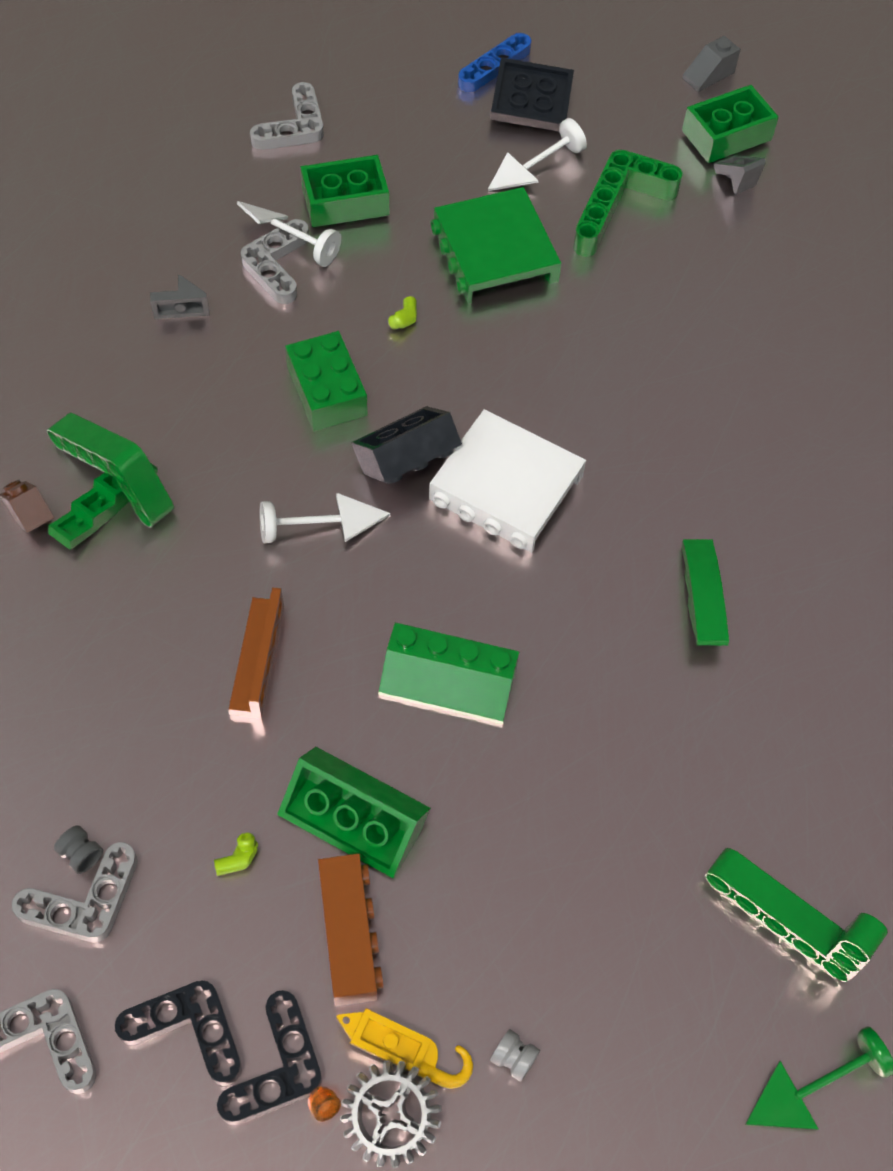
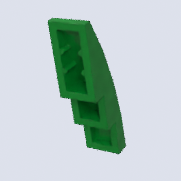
(90, 511)
(705, 592)

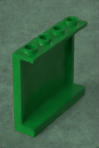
(494, 241)

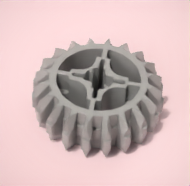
(363, 1096)

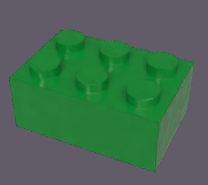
(729, 123)
(345, 190)
(326, 380)

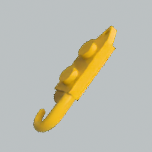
(398, 1043)

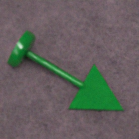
(783, 1104)

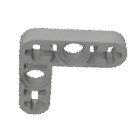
(303, 122)
(267, 261)
(82, 912)
(52, 1027)

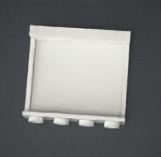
(506, 480)

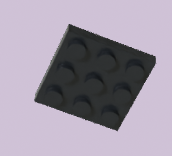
(531, 94)

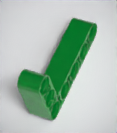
(622, 171)
(118, 459)
(794, 920)

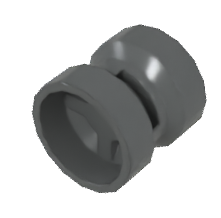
(78, 849)

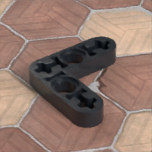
(186, 1014)
(284, 1076)

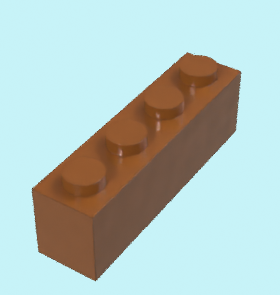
(347, 930)

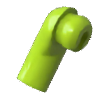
(405, 316)
(241, 857)

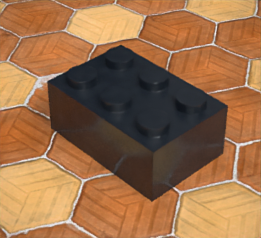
(407, 444)

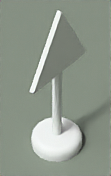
(514, 174)
(325, 246)
(353, 516)

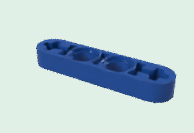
(473, 77)

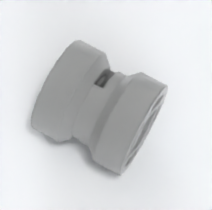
(515, 1055)

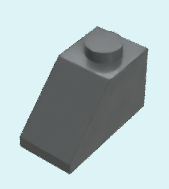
(713, 64)

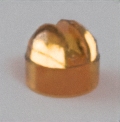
(329, 1109)

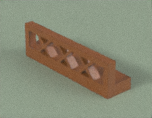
(257, 656)

